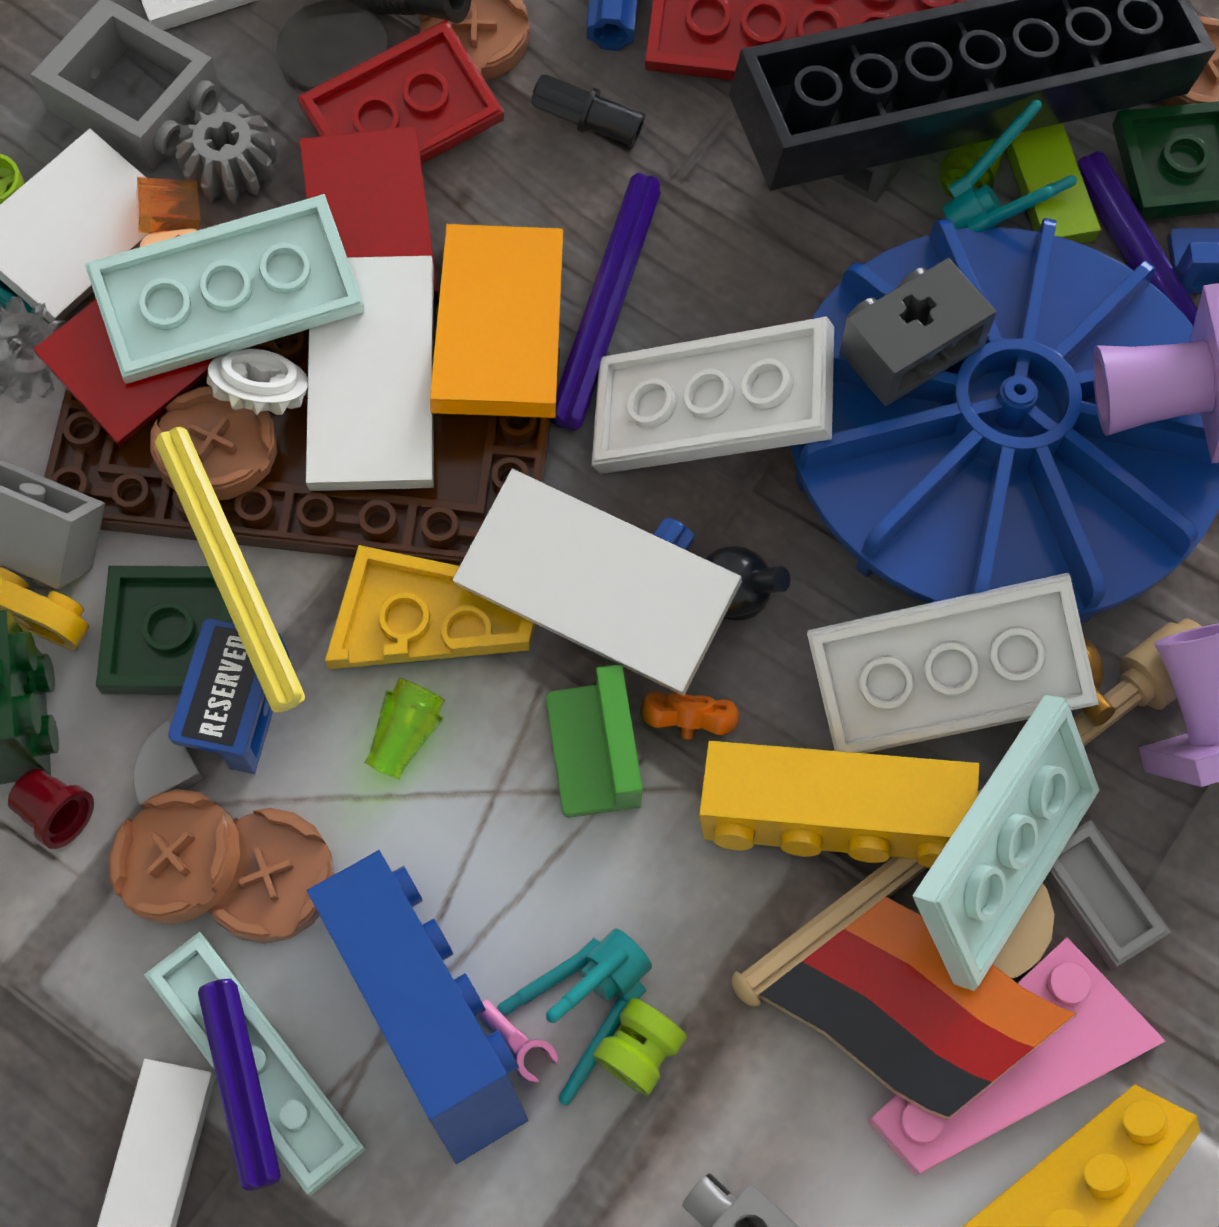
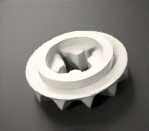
(257, 381)

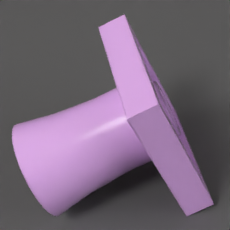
(1163, 380)
(1194, 672)

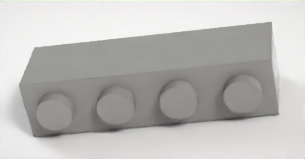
(46, 527)

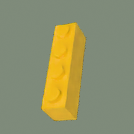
(833, 801)

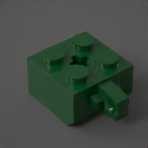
(25, 728)

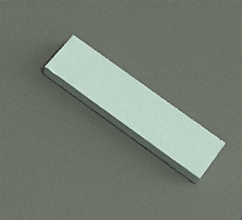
(302, 1120)

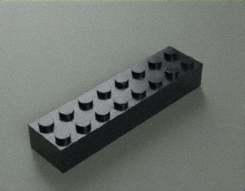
(956, 78)

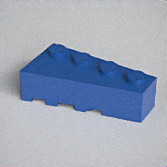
(420, 1006)

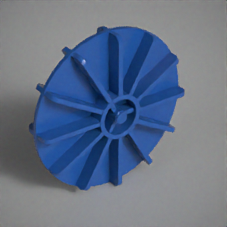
(1003, 456)

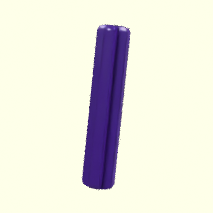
(239, 1085)

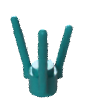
(981, 207)
(608, 970)

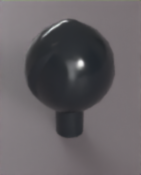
(757, 580)

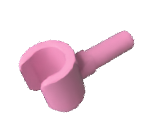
(516, 1040)

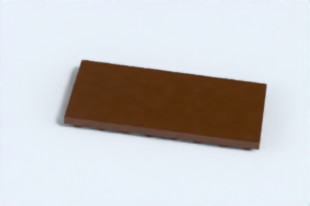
(280, 512)

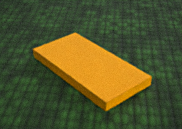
(498, 322)

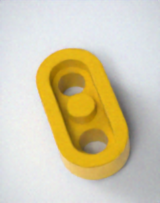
(49, 617)

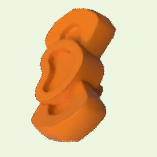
(690, 713)

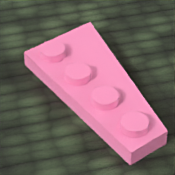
(1090, 1045)

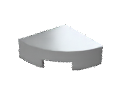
(163, 766)

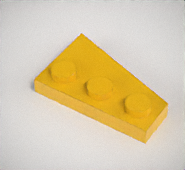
(413, 611)

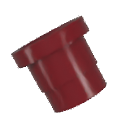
(51, 807)

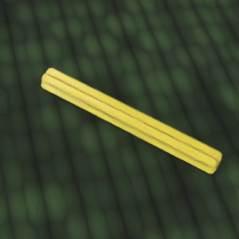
(230, 570)

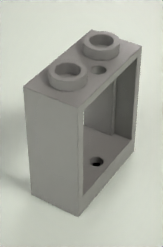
(91, 52)

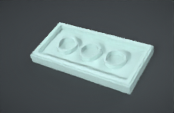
(224, 288)
(1007, 843)

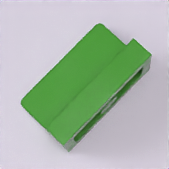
(595, 746)

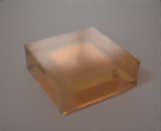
(167, 204)

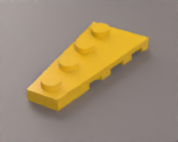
(1102, 1171)

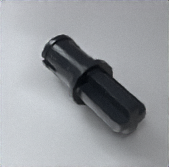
(587, 110)

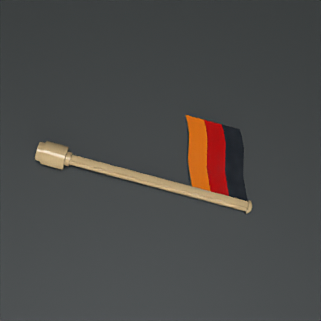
(879, 985)

